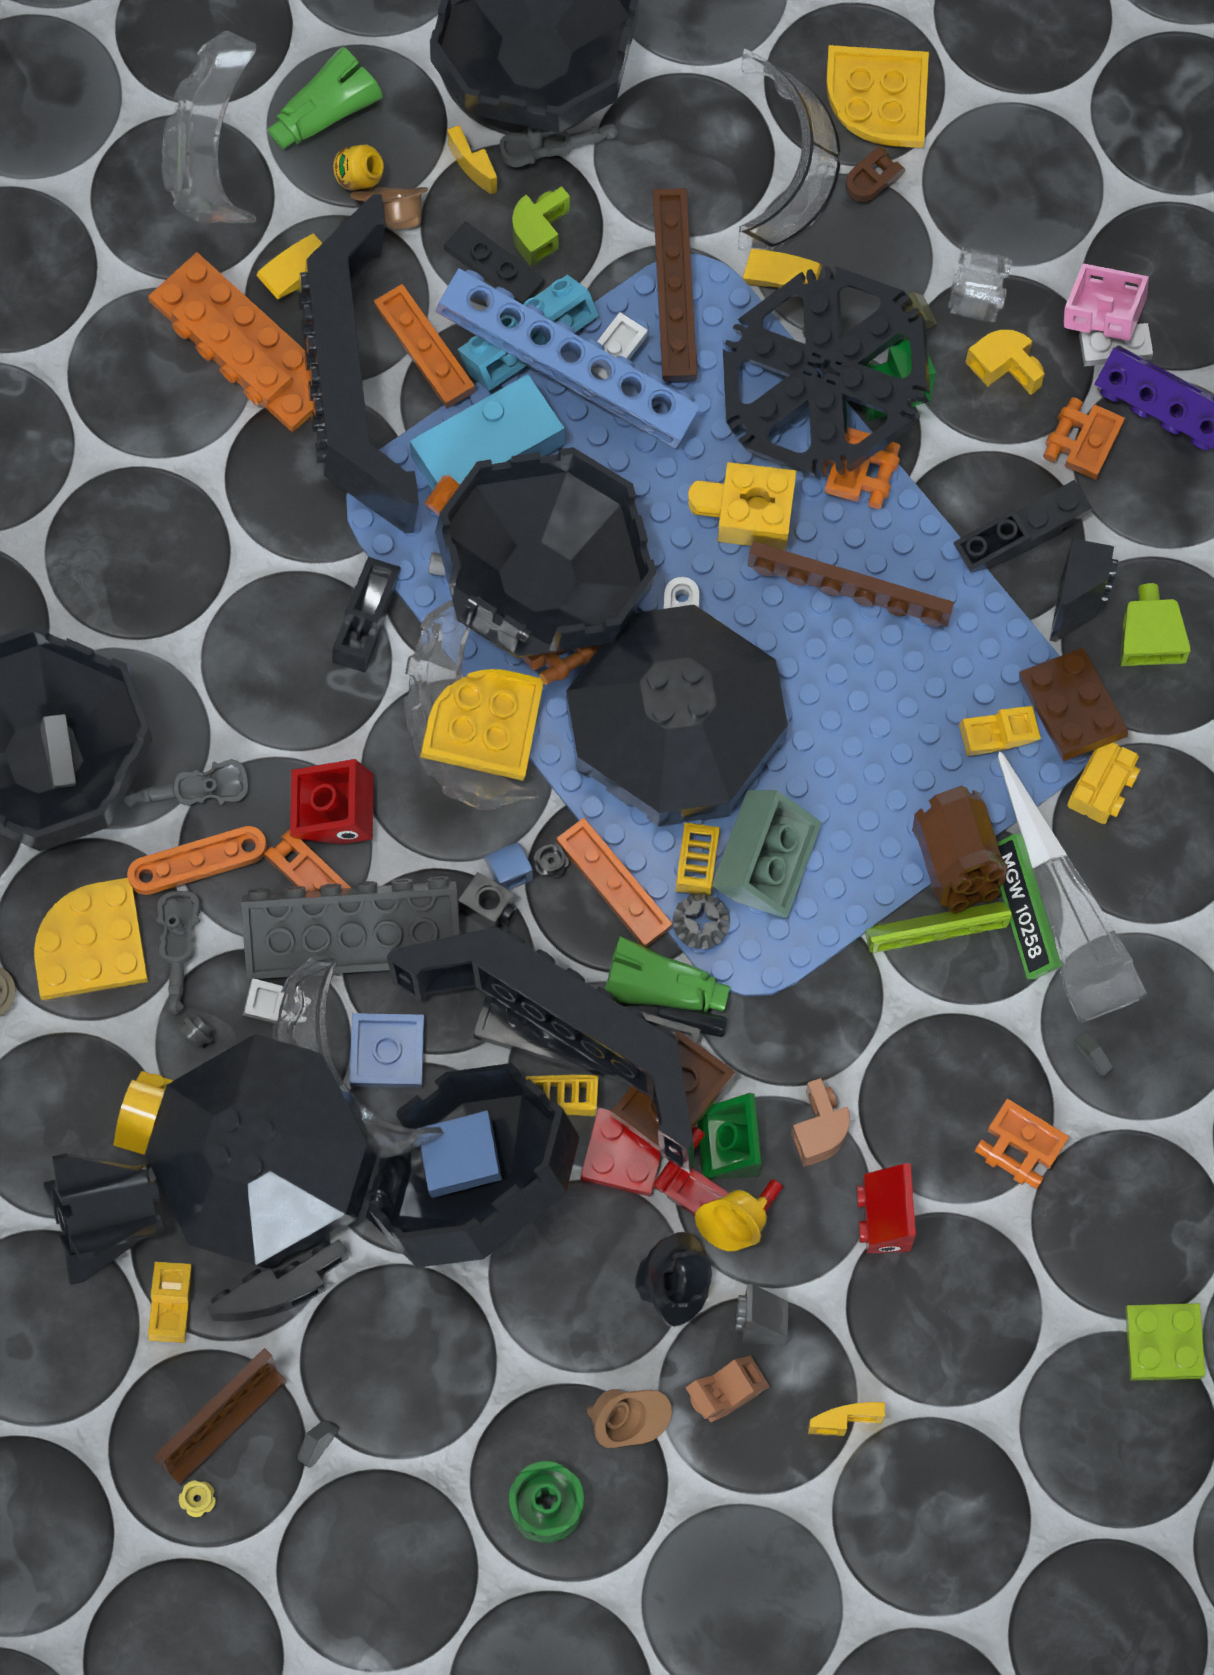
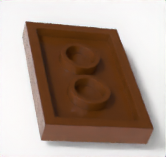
(1073, 704)
(703, 1080)

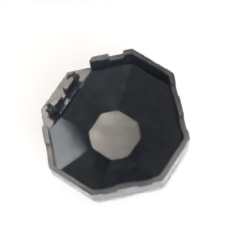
(534, 58)
(545, 552)
(676, 715)
(105, 733)
(261, 1152)
(535, 1161)

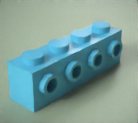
(562, 301)

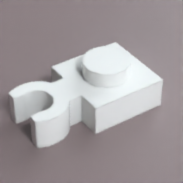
(263, 1001)

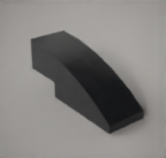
(365, 614)

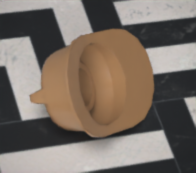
(400, 206)
(629, 1417)

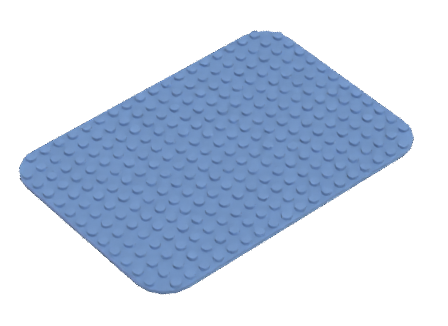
(862, 690)

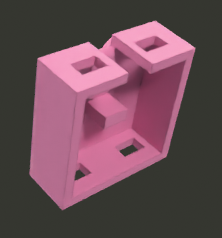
(1106, 303)

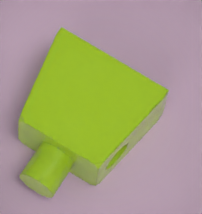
(1153, 630)

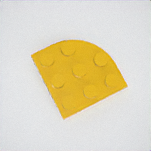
(879, 93)
(485, 722)
(90, 942)

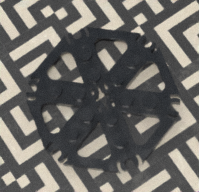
(826, 395)

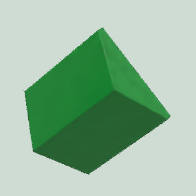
(730, 1139)

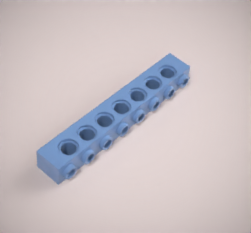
(575, 375)

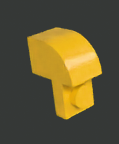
(1006, 352)
(139, 1112)

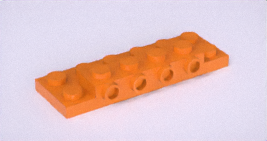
(237, 338)

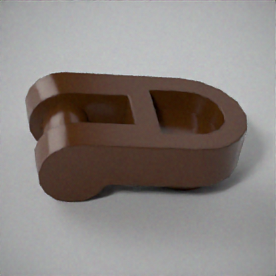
(865, 183)

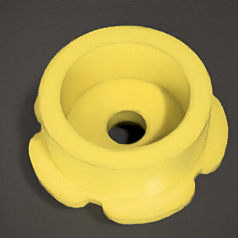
(194, 1488)

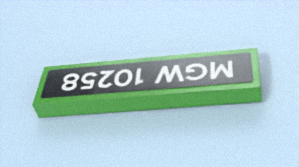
(1027, 910)

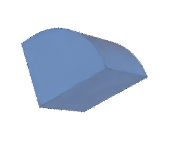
(509, 866)

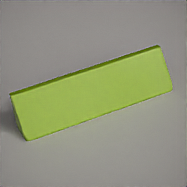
(937, 927)

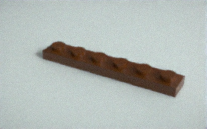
(674, 285)
(840, 581)

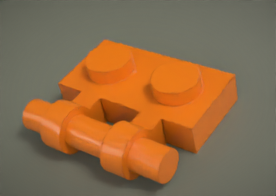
(1093, 442)
(850, 484)
(1028, 1135)

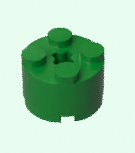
(561, 1486)

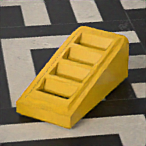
(693, 884)
(575, 1082)

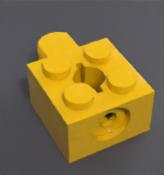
(740, 514)

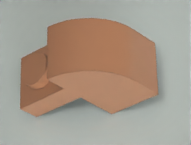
(826, 1133)
(727, 1389)

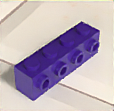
(1158, 394)

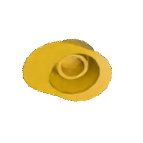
(732, 1220)

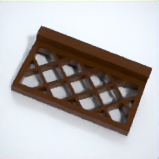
(220, 1418)

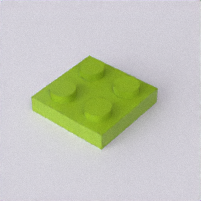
(1165, 1341)

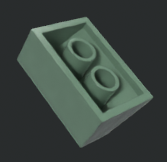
(767, 852)

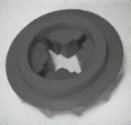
(712, 932)

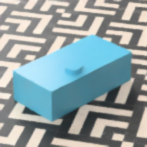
(495, 428)

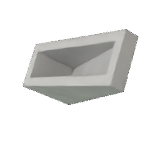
(58, 751)

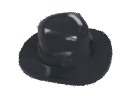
(675, 1278)

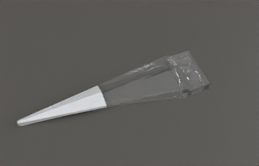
(1093, 959)

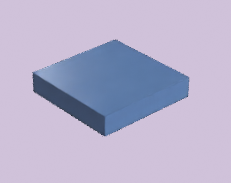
(386, 1050)
(462, 1155)

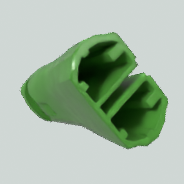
(330, 96)
(652, 979)

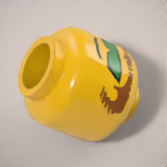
(358, 167)

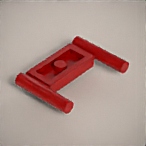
(694, 1189)

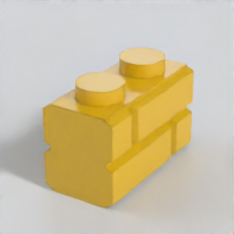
(1103, 782)

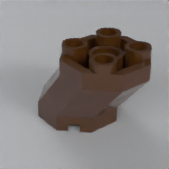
(960, 849)

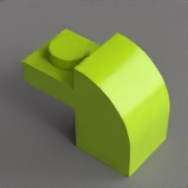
(532, 224)

